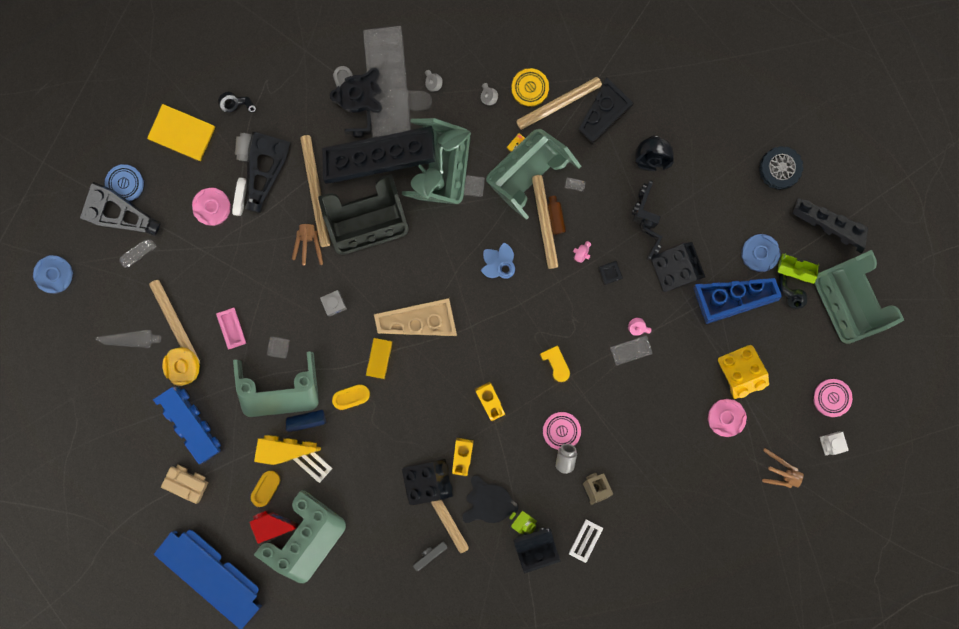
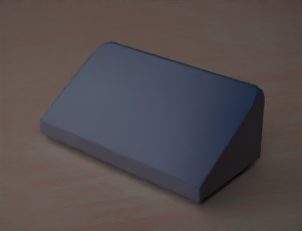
(305, 421)

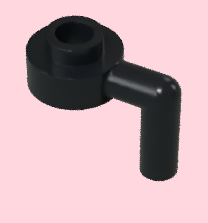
(234, 101)
(796, 298)

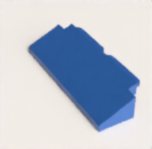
(217, 583)

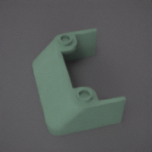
(529, 158)
(453, 165)
(301, 398)

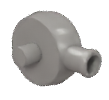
(433, 81)
(489, 95)

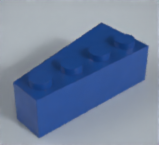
(731, 298)
(188, 424)

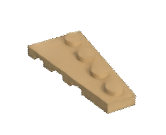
(422, 319)

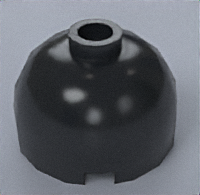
(654, 153)

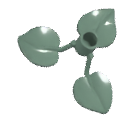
(432, 178)

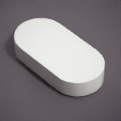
(239, 198)

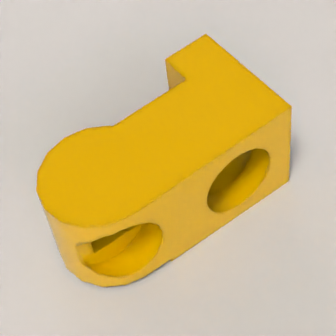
(558, 364)
(490, 401)
(462, 456)

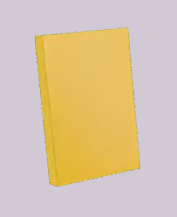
(181, 132)

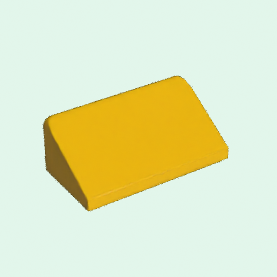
(379, 358)

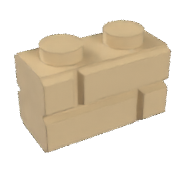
(185, 484)

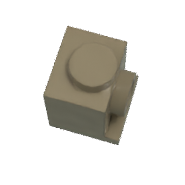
(603, 488)

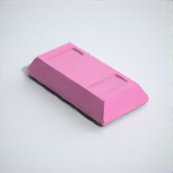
(231, 328)

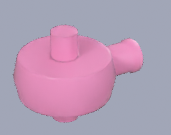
(582, 252)
(638, 326)

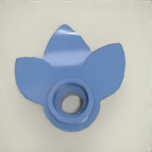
(496, 260)

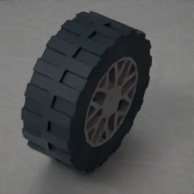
(781, 167)

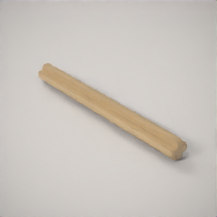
(315, 190)

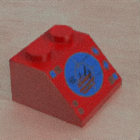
(270, 525)

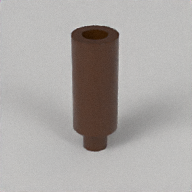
(556, 216)

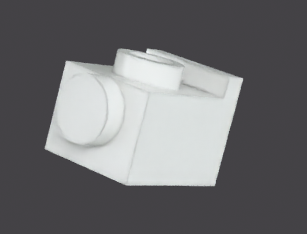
(834, 443)

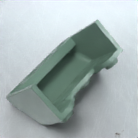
(852, 300)
(308, 543)

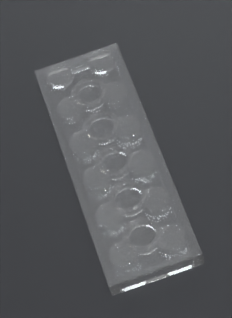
(386, 53)

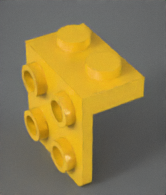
(744, 371)

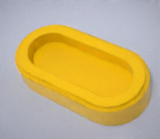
(351, 397)
(265, 488)

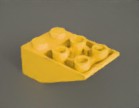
(274, 452)

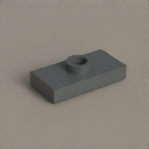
(429, 554)

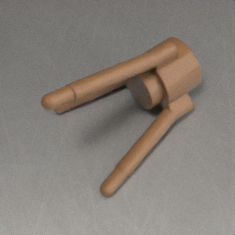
(306, 233)
(791, 476)

